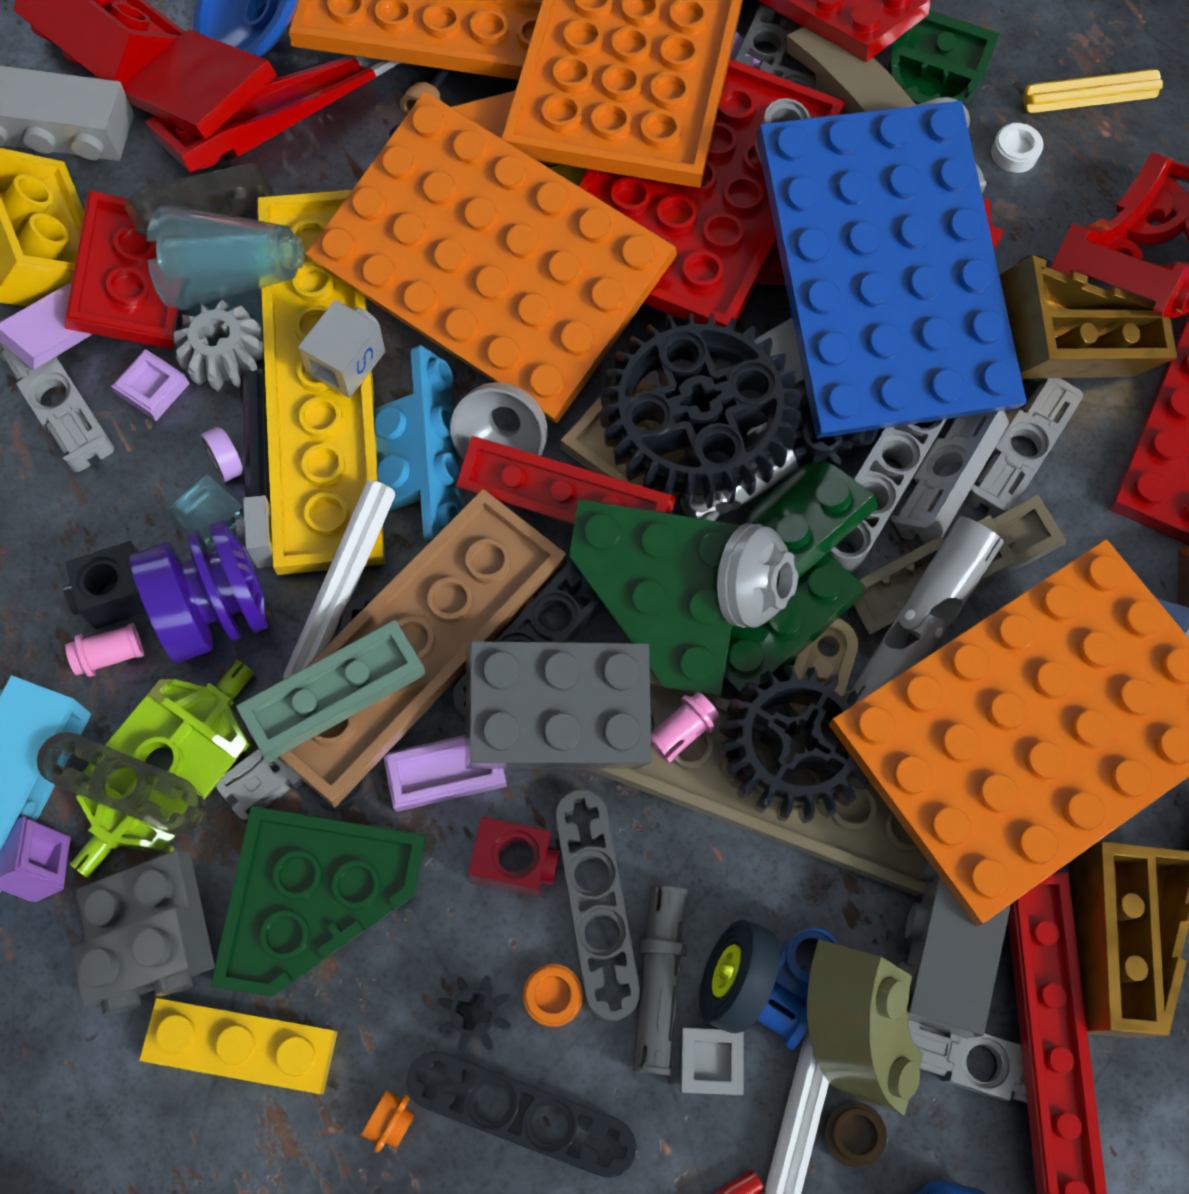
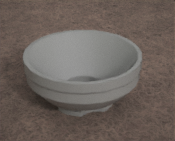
(475, 419)
(755, 576)

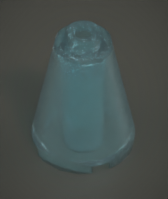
(217, 255)

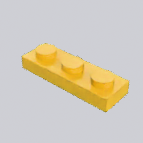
(239, 1046)

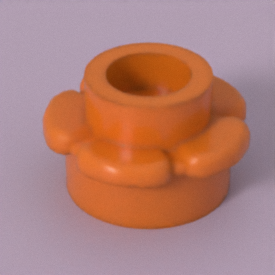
(388, 1121)

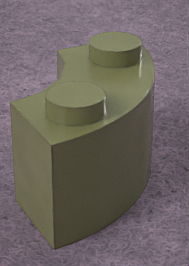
(862, 1026)

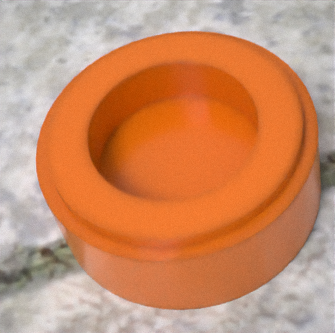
(553, 995)

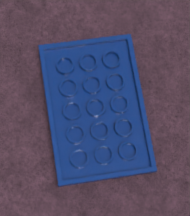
(889, 268)

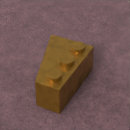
(1079, 329)
(1130, 935)

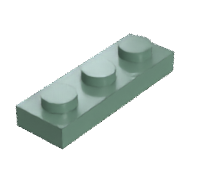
(331, 690)

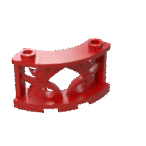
(1109, 248)

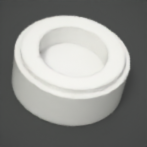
(1016, 147)

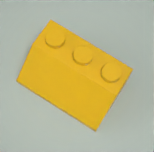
(37, 227)

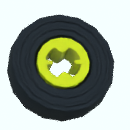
(739, 976)

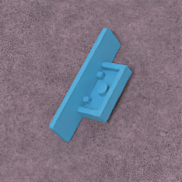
(417, 444)

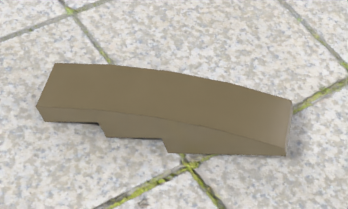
(845, 76)
(1026, 534)

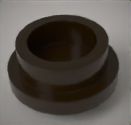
(855, 1134)

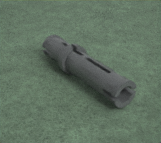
(660, 980)

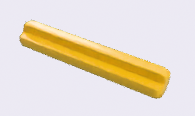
(1092, 91)

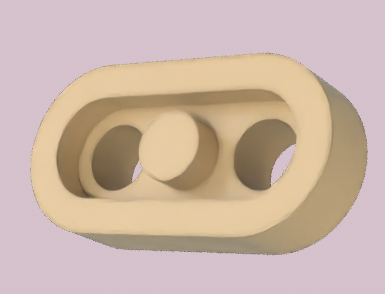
(845, 642)

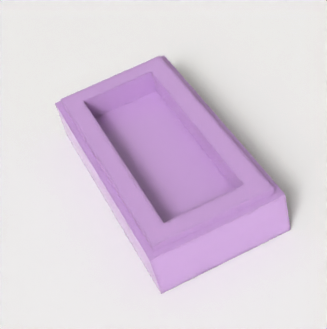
(40, 331)
(436, 774)

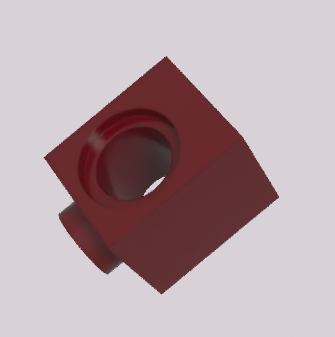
(497, 836)

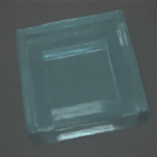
(204, 505)

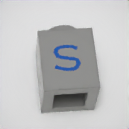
(342, 347)

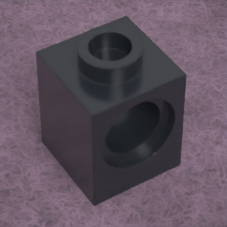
(90, 573)

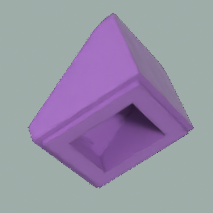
(33, 860)

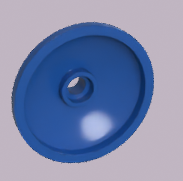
(244, 23)

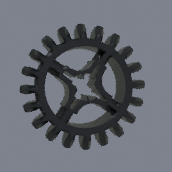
(777, 734)

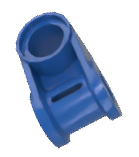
(791, 990)

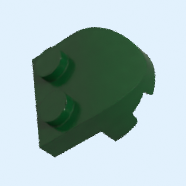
(942, 58)
(813, 510)

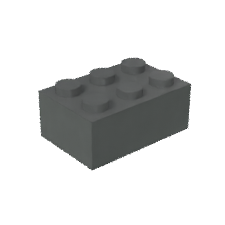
(557, 705)

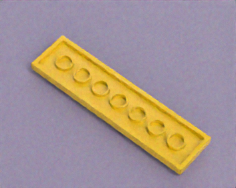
(317, 438)

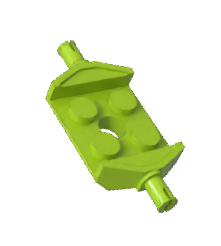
(204, 742)

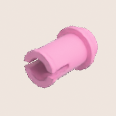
(103, 649)
(684, 726)

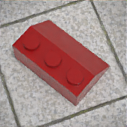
(102, 35)

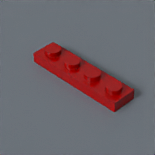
(547, 484)

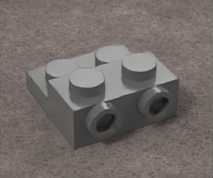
(141, 934)

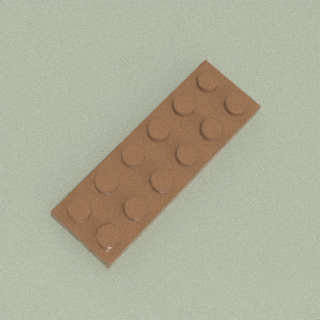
(450, 594)

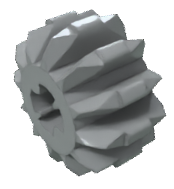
(219, 345)

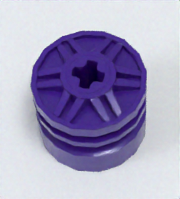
(197, 592)

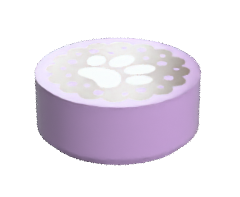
(221, 453)

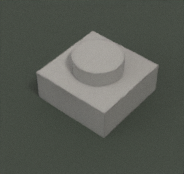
(255, 530)
(711, 1062)

